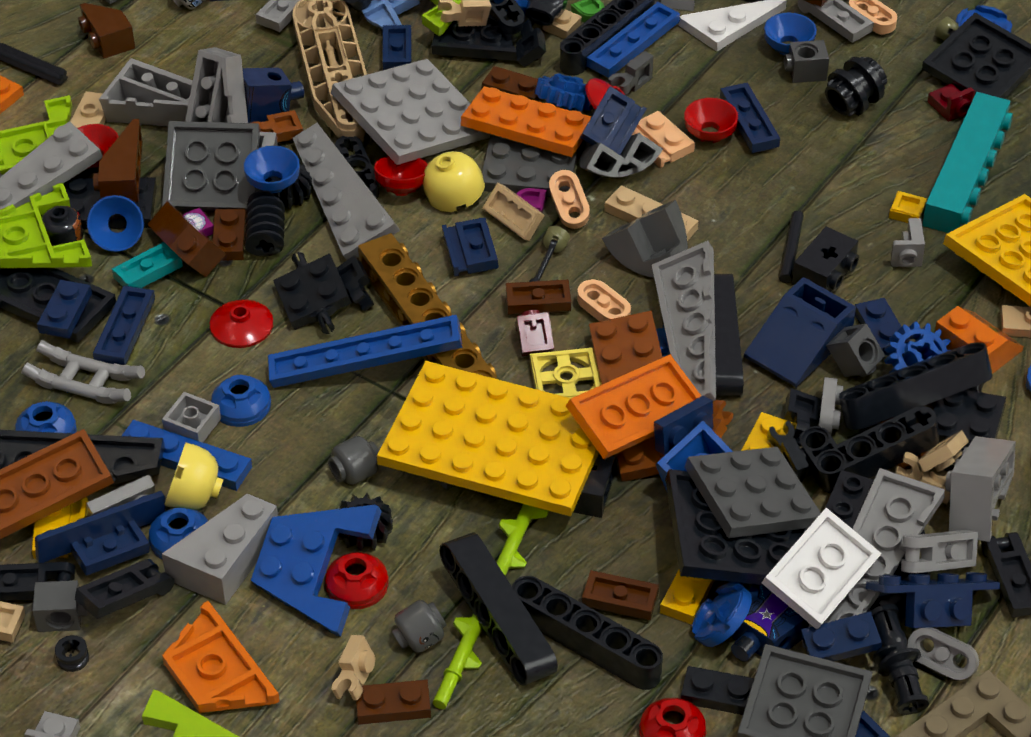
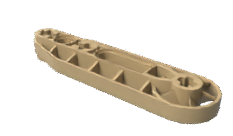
(317, 27)

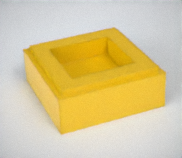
(907, 206)

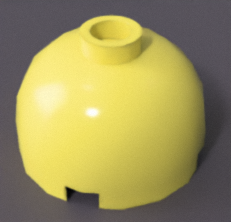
(452, 181)
(194, 479)

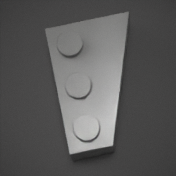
(217, 88)
(146, 95)
(977, 484)
(222, 550)

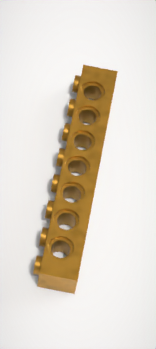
(415, 300)

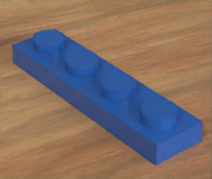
(633, 39)
(232, 466)

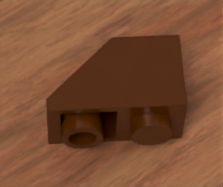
(106, 29)

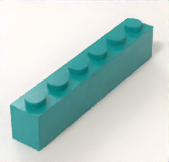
(967, 163)

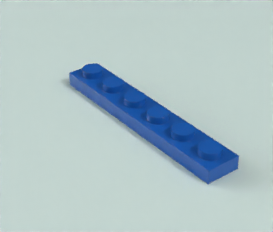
(364, 351)

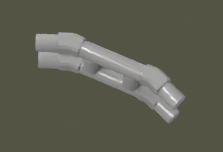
(75, 362)

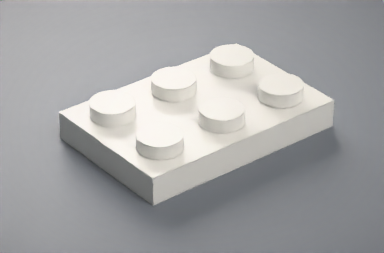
(821, 568)

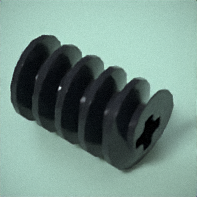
(264, 224)

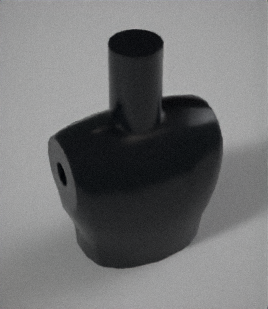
(545, 11)

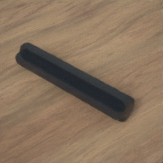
(32, 64)

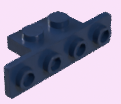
(103, 537)
(936, 601)

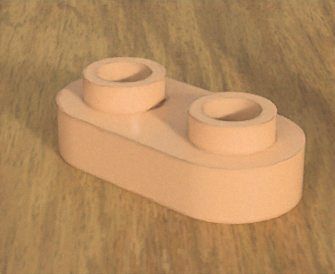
(882, 16)
(569, 201)
(606, 302)

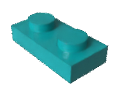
(147, 266)

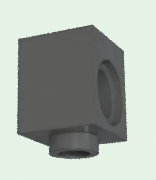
(807, 61)
(855, 351)
(56, 606)

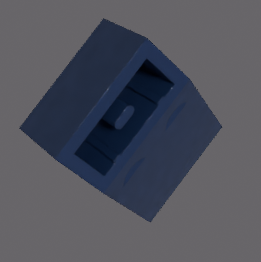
(798, 330)

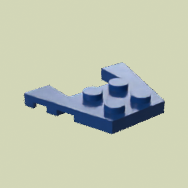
(298, 555)

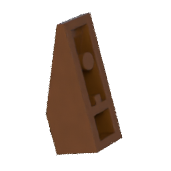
(121, 165)
(186, 239)

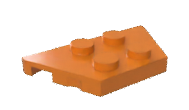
(216, 667)

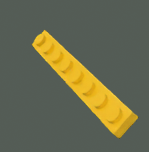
(689, 593)

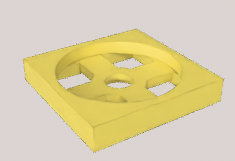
(583, 356)

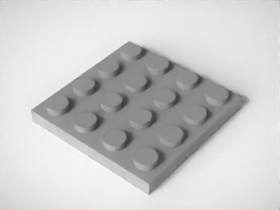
(408, 110)

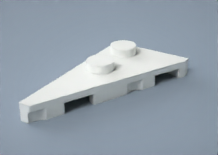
(727, 24)

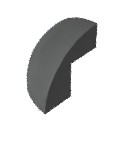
(635, 157)
(649, 239)

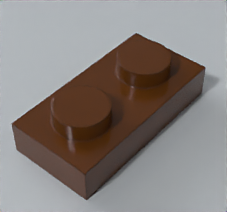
(511, 82)
(230, 232)
(538, 295)
(620, 595)
(394, 702)

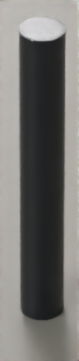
(791, 247)

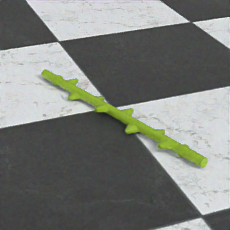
(469, 626)

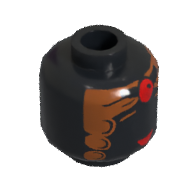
(62, 225)

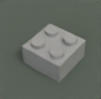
(192, 417)

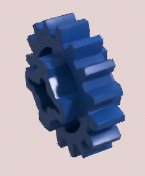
(563, 92)
(925, 346)

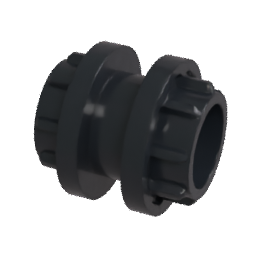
(856, 86)

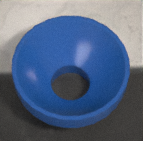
(788, 27)
(270, 162)
(99, 223)
(244, 408)
(60, 422)
(164, 537)

